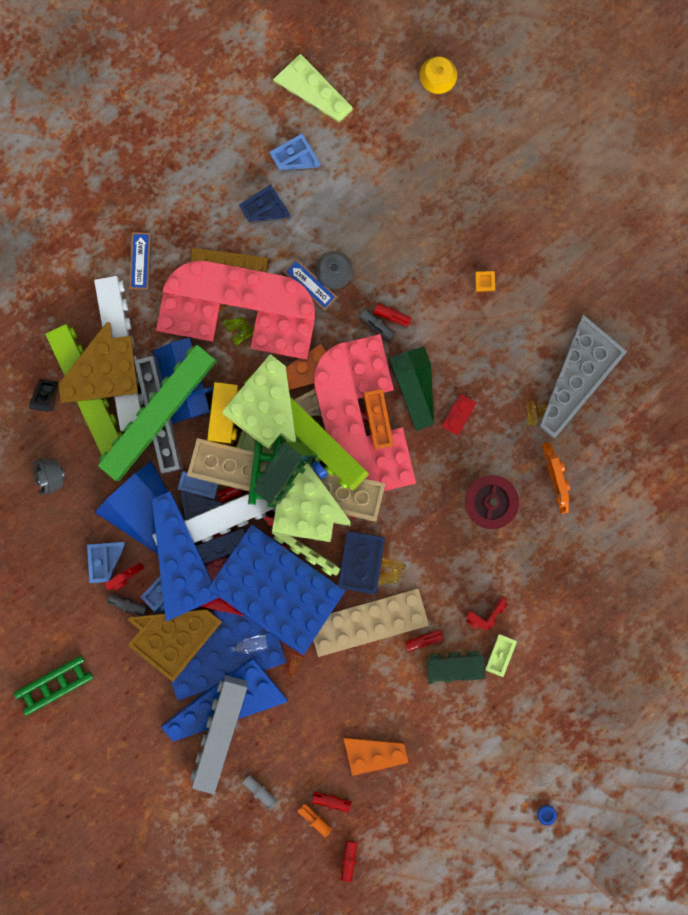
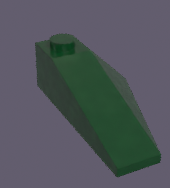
(414, 379)

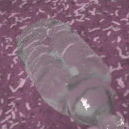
(251, 645)

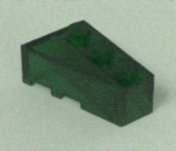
(282, 471)
(454, 667)

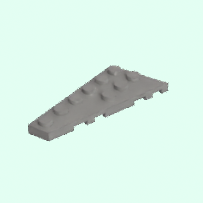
(584, 368)

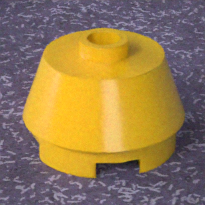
(438, 75)

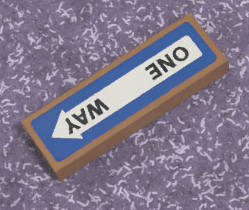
(140, 261)
(320, 294)

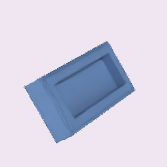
(197, 486)

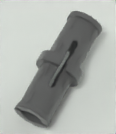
(376, 325)
(127, 605)

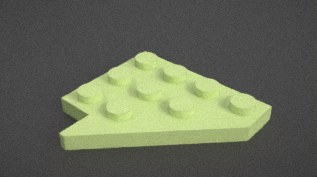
(264, 405)
(308, 509)

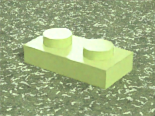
(500, 655)

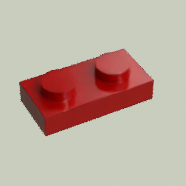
(459, 414)

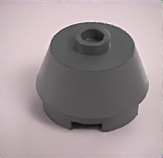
(334, 270)
(48, 475)

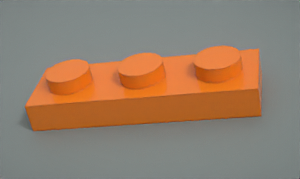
(378, 419)

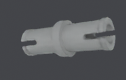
(259, 792)

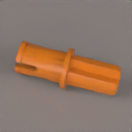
(315, 820)

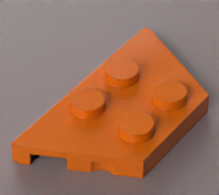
(556, 469)

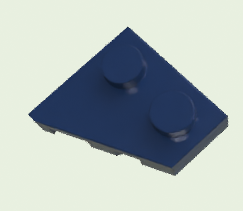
(264, 206)
(196, 504)

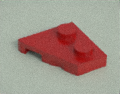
(120, 580)

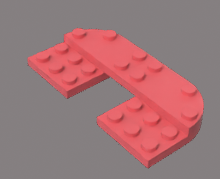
(199, 288)
(338, 384)

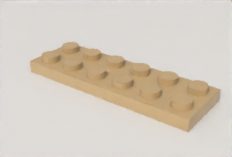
(371, 622)

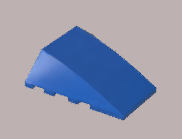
(132, 507)

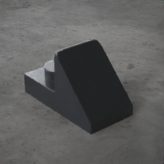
(44, 396)

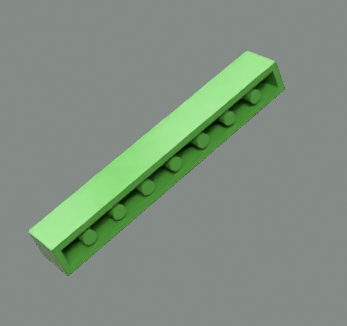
(157, 413)

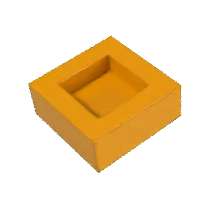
(485, 281)

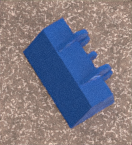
(197, 402)

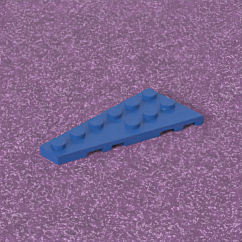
(180, 563)
(259, 696)

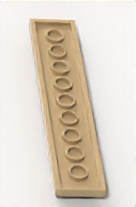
(233, 468)

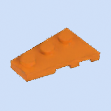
(302, 371)
(373, 755)

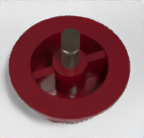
(491, 502)

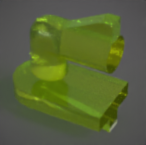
(246, 331)

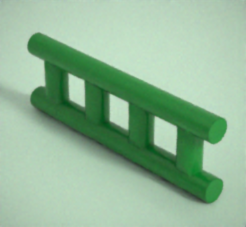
(257, 458)
(48, 696)

